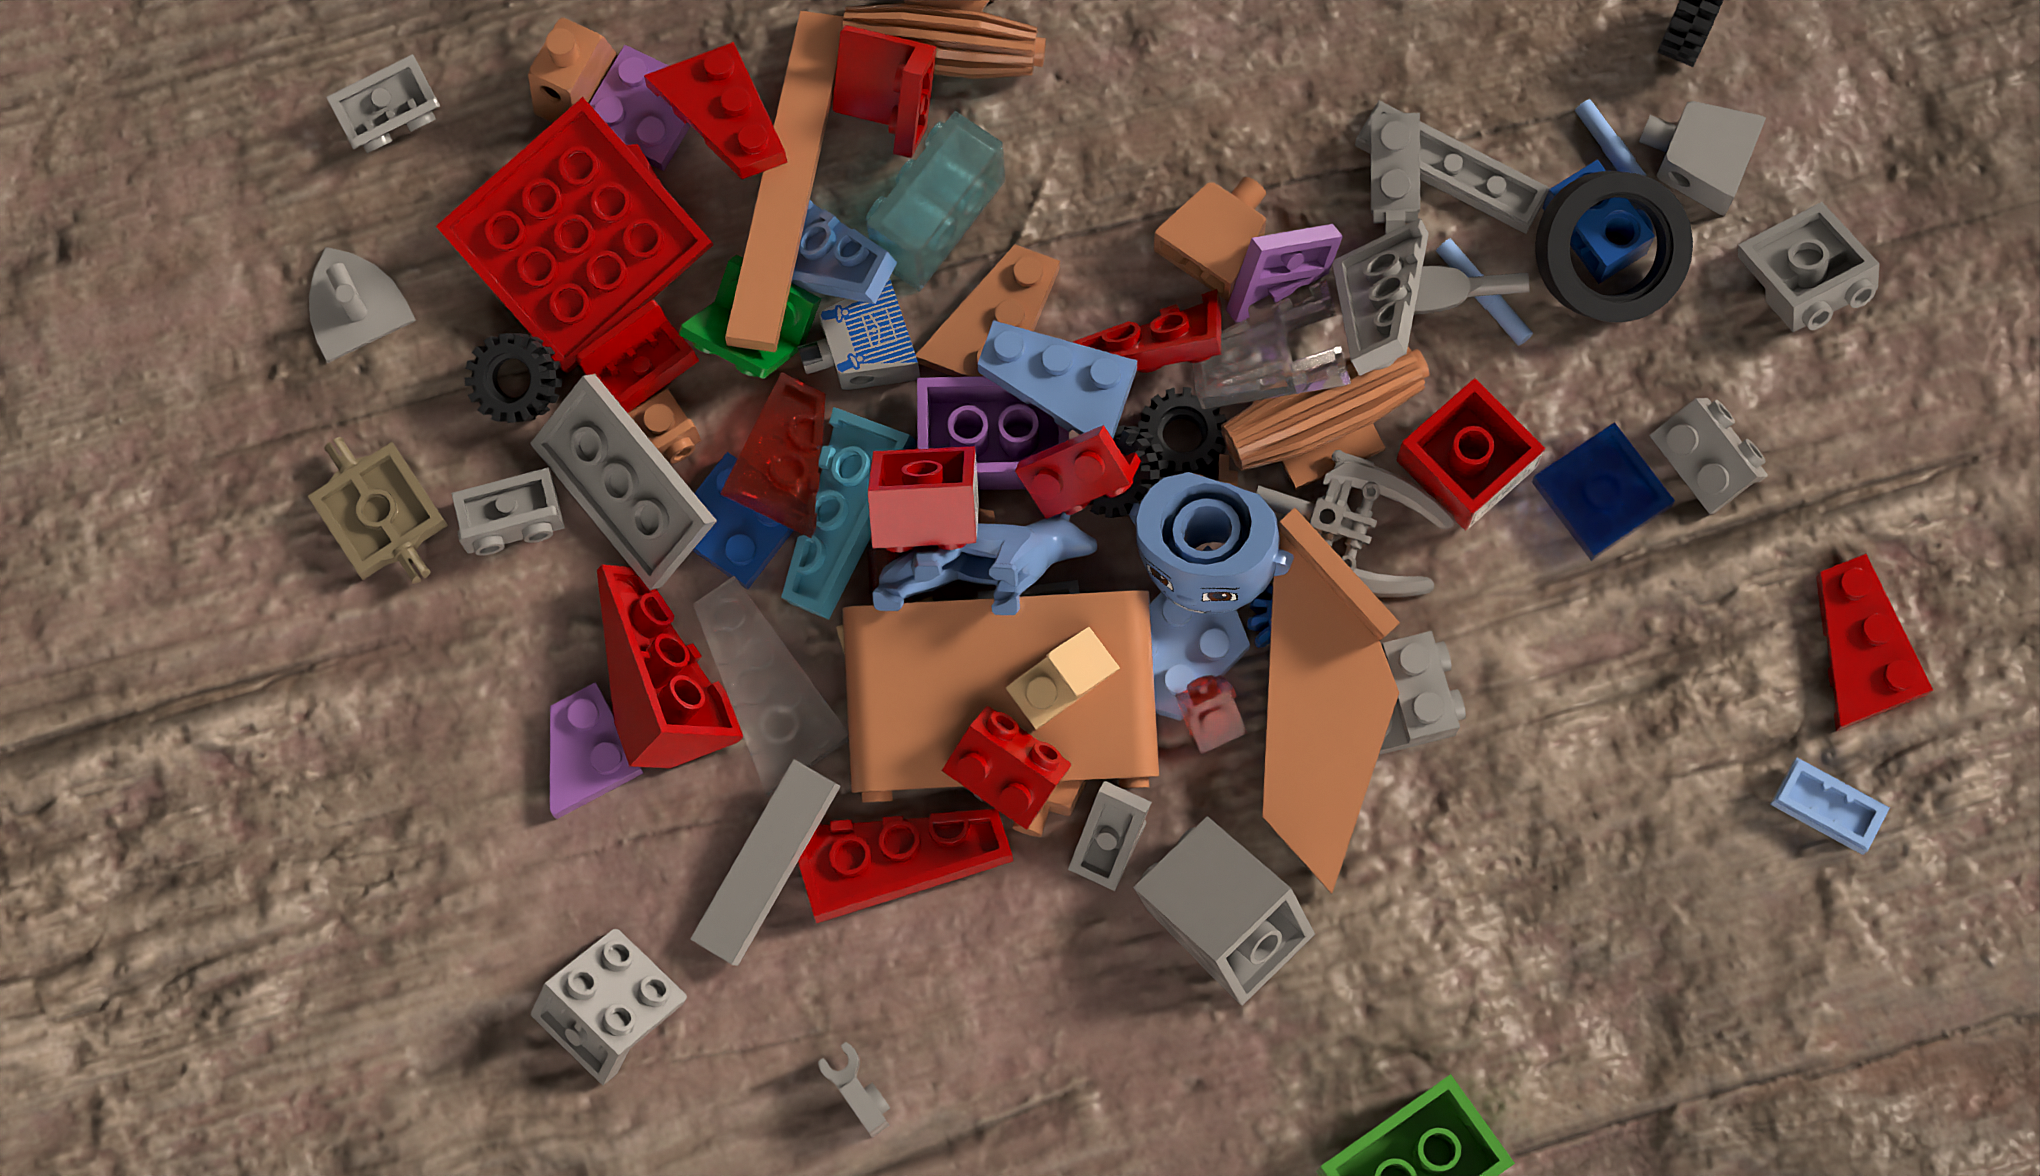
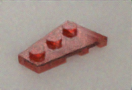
(781, 457)

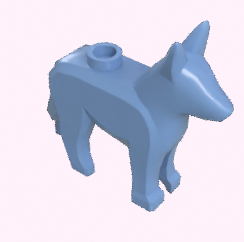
(1001, 557)

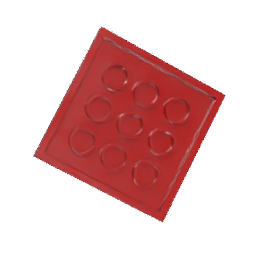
(574, 233)

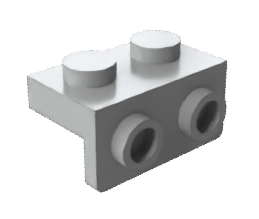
(384, 103)
(1709, 453)
(507, 512)

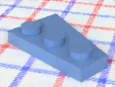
(1058, 376)

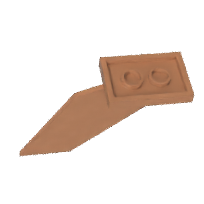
(1324, 699)

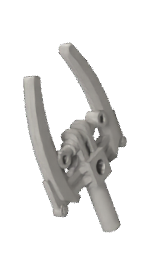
(1334, 519)

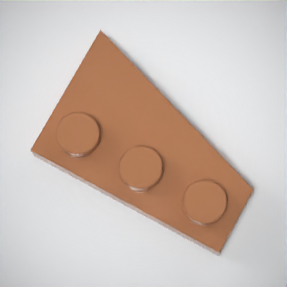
(1008, 294)

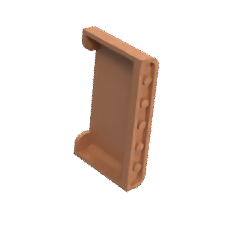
(936, 665)

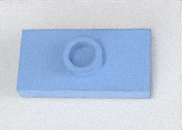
(1830, 806)

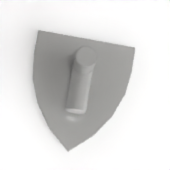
(353, 304)

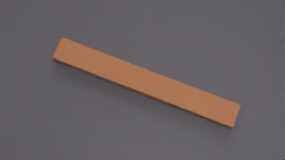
(787, 188)

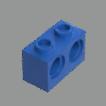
(1611, 215)

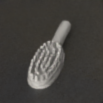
(1448, 287)

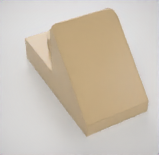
(1062, 677)

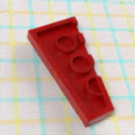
(877, 861)

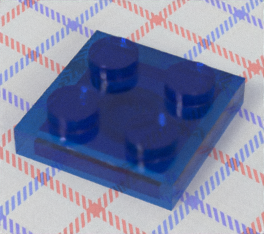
(1603, 491)

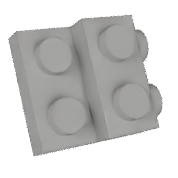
(1810, 268)
(1424, 705)

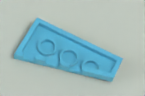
(827, 560)

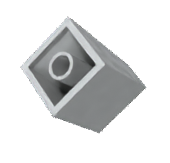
(1225, 909)

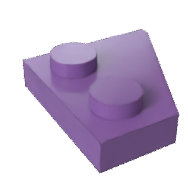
(1281, 264)
(584, 751)

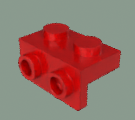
(638, 356)
(1077, 472)
(1006, 766)

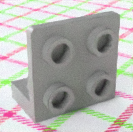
(606, 1003)

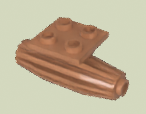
(966, 39)
(1311, 425)

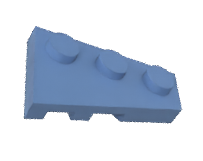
(840, 260)

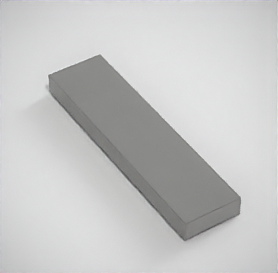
(1471, 175)
(765, 863)

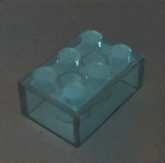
(937, 198)

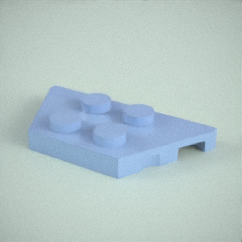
(1190, 647)

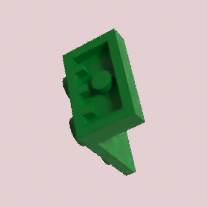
(709, 327)

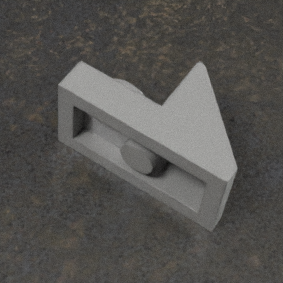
(1110, 835)

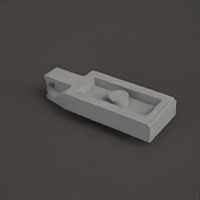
(1395, 169)

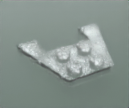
(1259, 361)

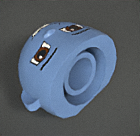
(1195, 511)

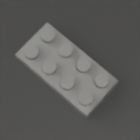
(623, 481)

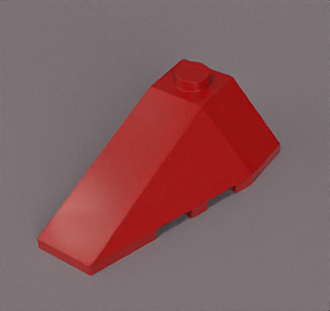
(658, 690)

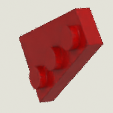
(1169, 339)
(1867, 646)

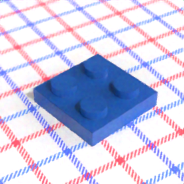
(741, 538)

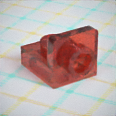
(1210, 712)

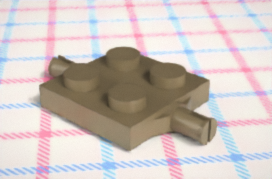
(377, 510)

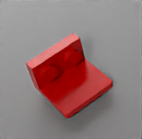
(885, 83)

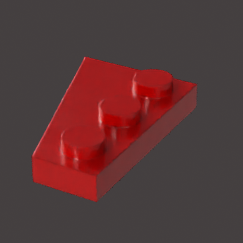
(723, 107)

